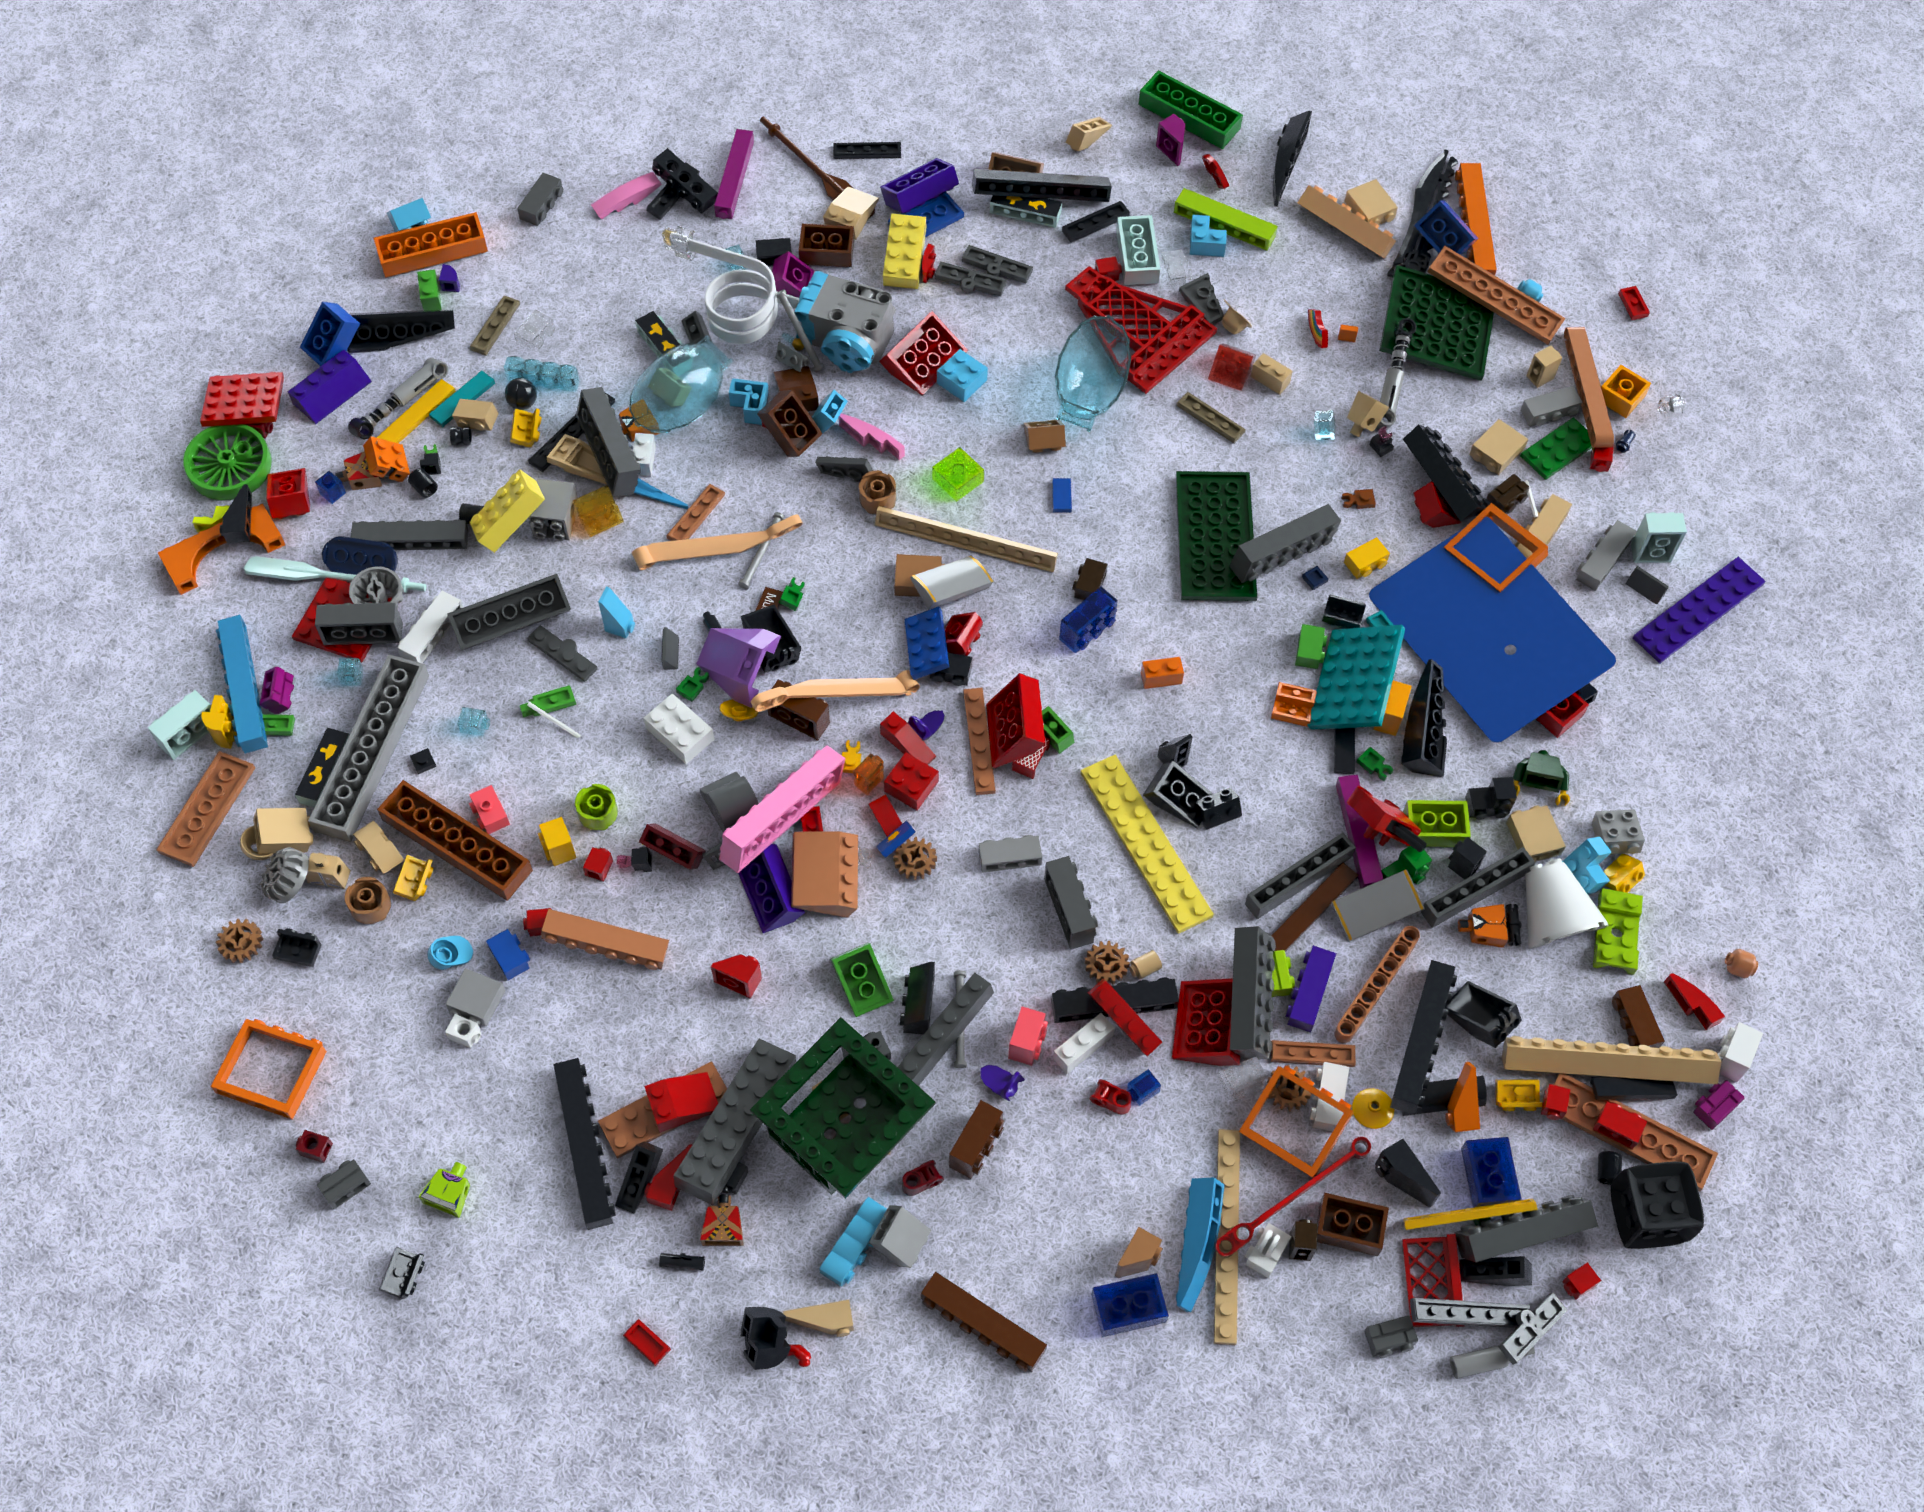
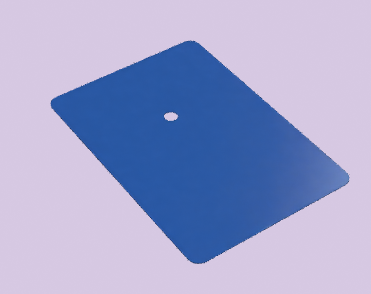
(1468, 624)

